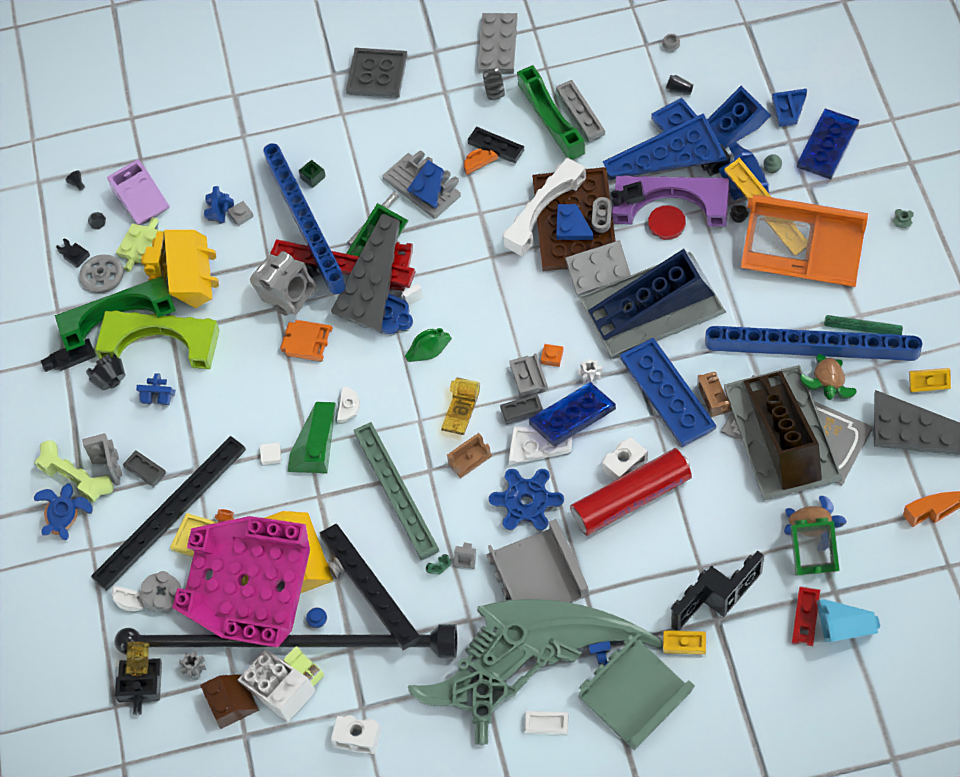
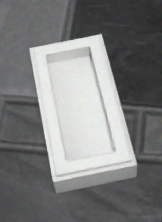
(546, 723)

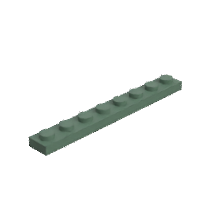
(396, 491)

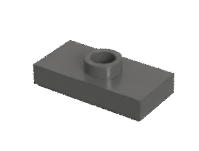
(521, 408)
(144, 468)

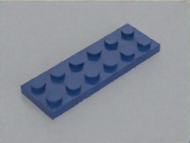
(668, 392)

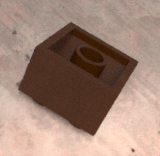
(228, 699)

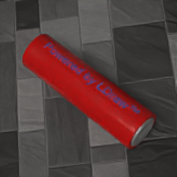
(631, 491)

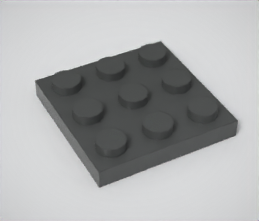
(376, 72)

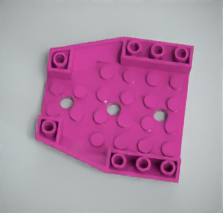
(240, 547)

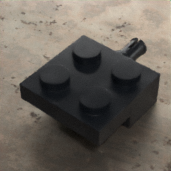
(141, 687)

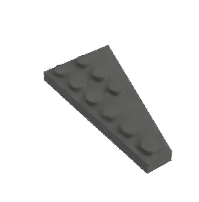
(912, 427)

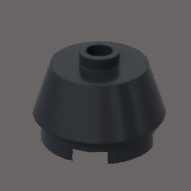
(107, 372)

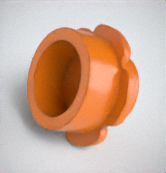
(224, 515)

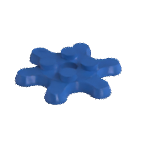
(522, 488)

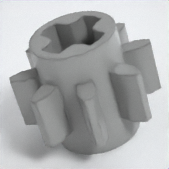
(192, 670)

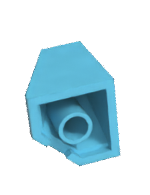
(845, 621)

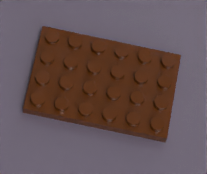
(553, 250)

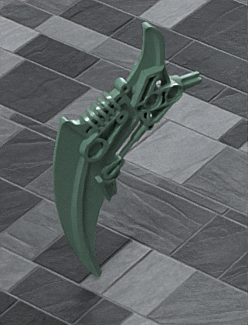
(524, 630)

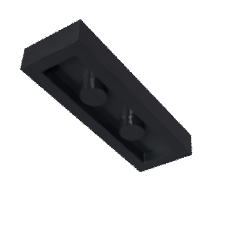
(501, 146)

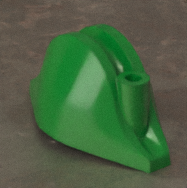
(428, 345)

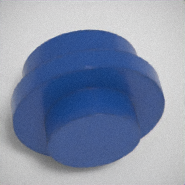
(316, 617)

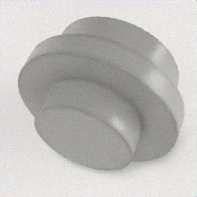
(671, 42)

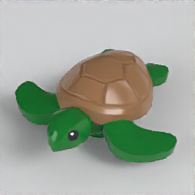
(829, 378)

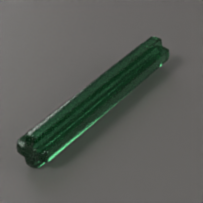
(862, 325)

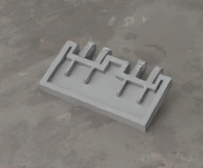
(405, 171)

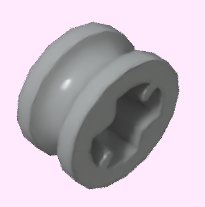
(336, 567)

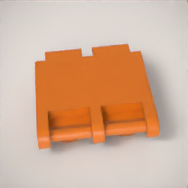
(304, 340)

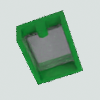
(814, 547)

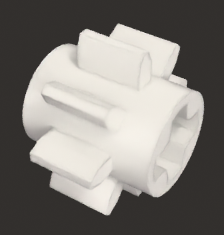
(590, 371)

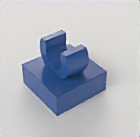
(600, 649)

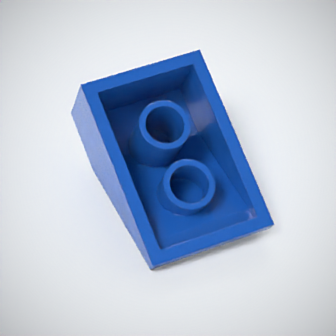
(737, 117)

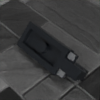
(65, 359)

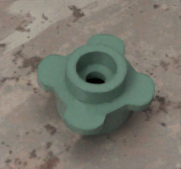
(903, 222)

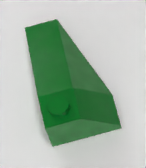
(367, 229)

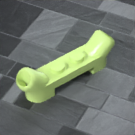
(88, 487)

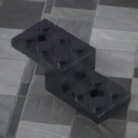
(716, 590)

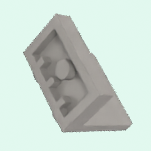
(101, 449)

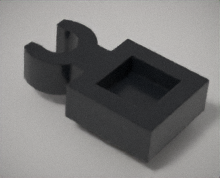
(631, 194)
(73, 254)

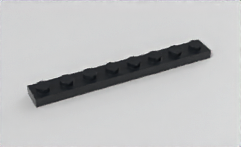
(370, 587)

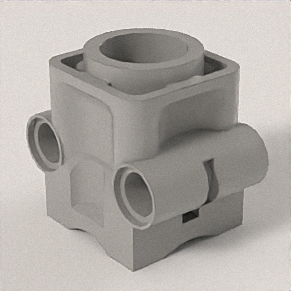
(283, 283)

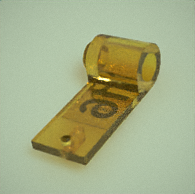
(465, 396)

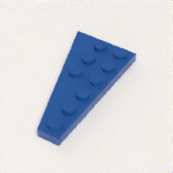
(678, 147)

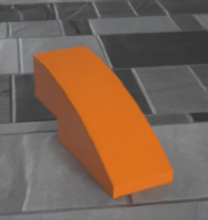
(933, 506)

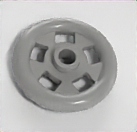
(109, 284)

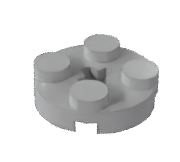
(149, 588)

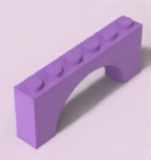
(707, 193)

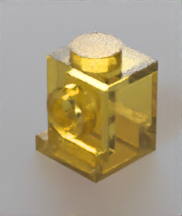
(137, 650)

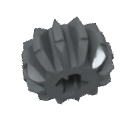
(493, 83)

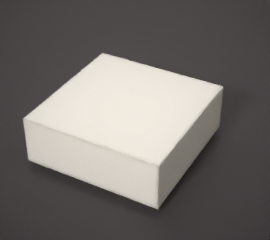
(412, 294)
(270, 453)

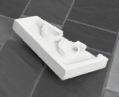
(530, 446)

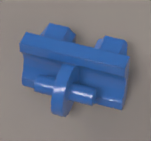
(219, 205)
(164, 393)

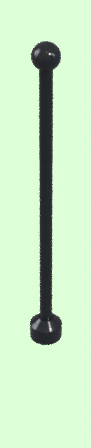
(442, 641)

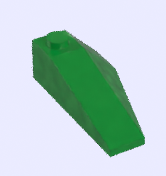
(313, 444)

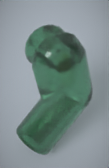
(438, 568)

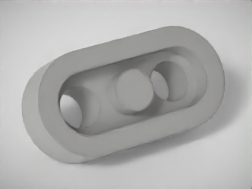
(601, 216)

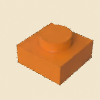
(552, 355)

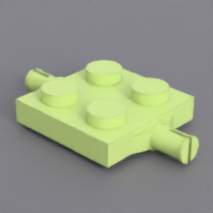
(136, 241)

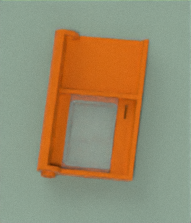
(806, 236)

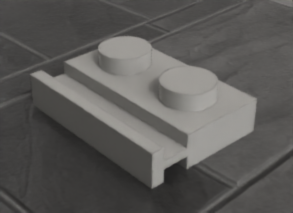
(528, 375)

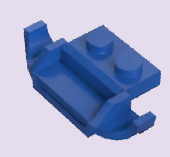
(752, 164)

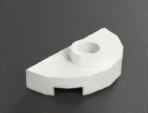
(348, 405)
(127, 599)

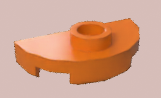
(478, 159)

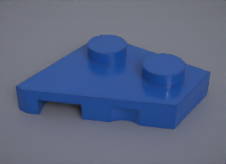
(789, 106)
(428, 184)
(572, 224)

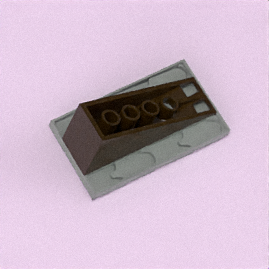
(782, 433)

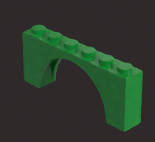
(77, 322)

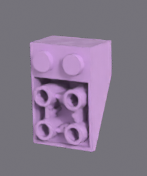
(137, 192)

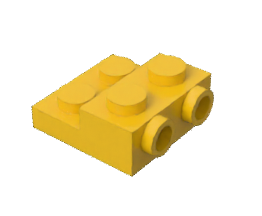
(155, 258)

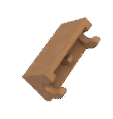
(713, 394)
(469, 455)

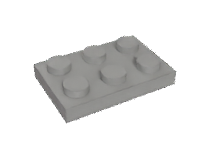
(597, 267)

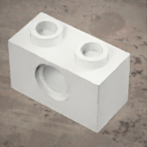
(629, 450)
(365, 742)

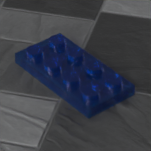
(828, 143)
(572, 414)

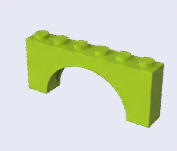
(123, 328)

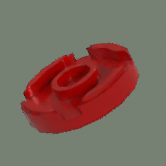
(667, 222)

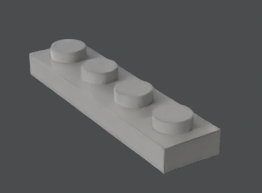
(580, 110)

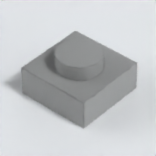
(240, 213)

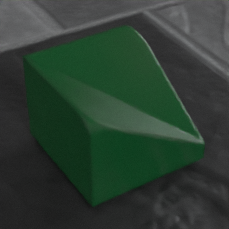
(312, 173)

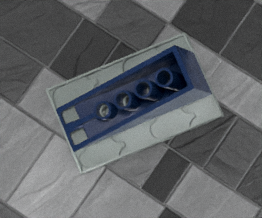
(652, 304)

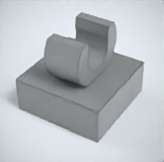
(465, 556)

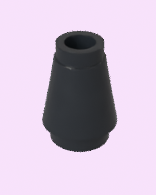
(679, 85)

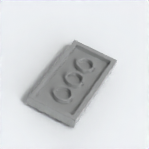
(498, 42)

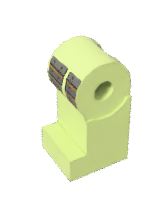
(302, 664)

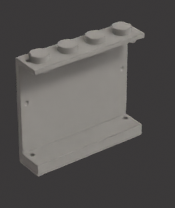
(539, 568)

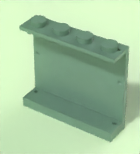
(634, 692)

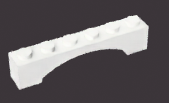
(568, 176)

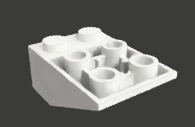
(277, 685)

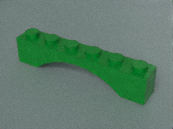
(563, 133)

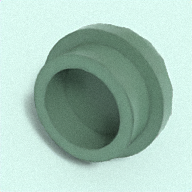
(772, 163)

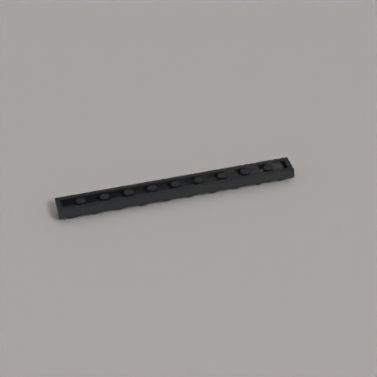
(168, 513)

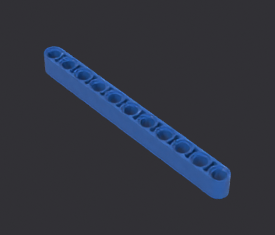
(304, 219)
(822, 339)

